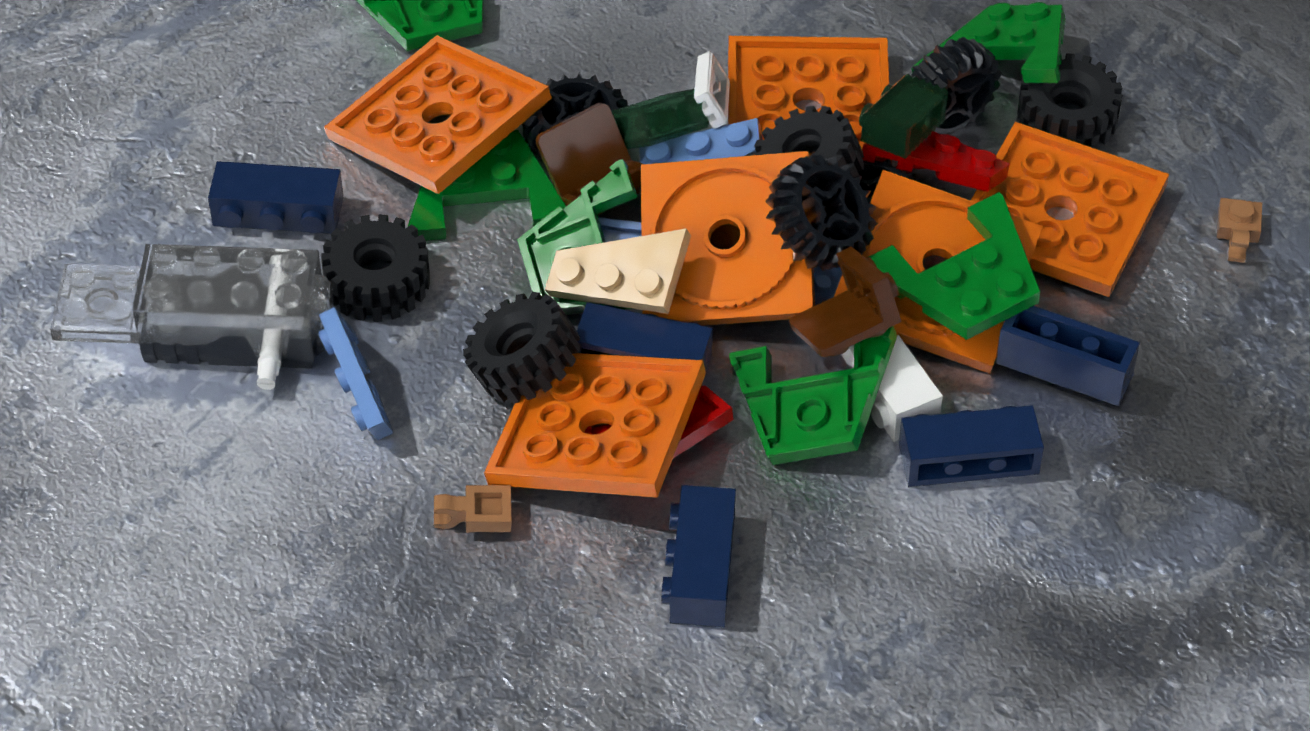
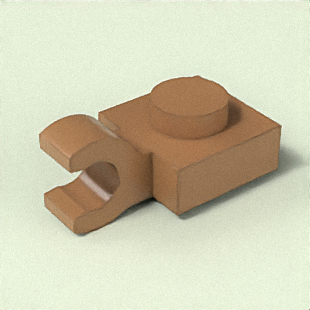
(1240, 224)
(482, 508)

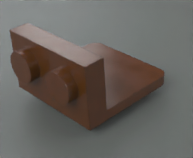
(583, 151)
(854, 315)

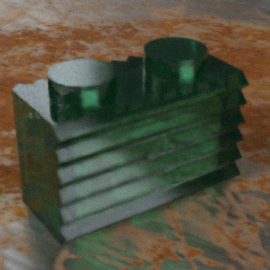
(903, 115)
(660, 119)

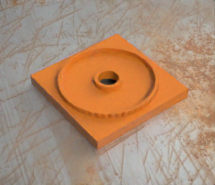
(779, 71)
(439, 79)
(1103, 191)
(925, 224)
(733, 284)
(638, 396)

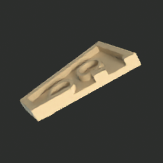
(622, 272)

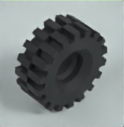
(1079, 85)
(814, 132)
(376, 290)
(522, 347)

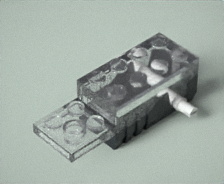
(202, 306)

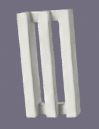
(711, 91)

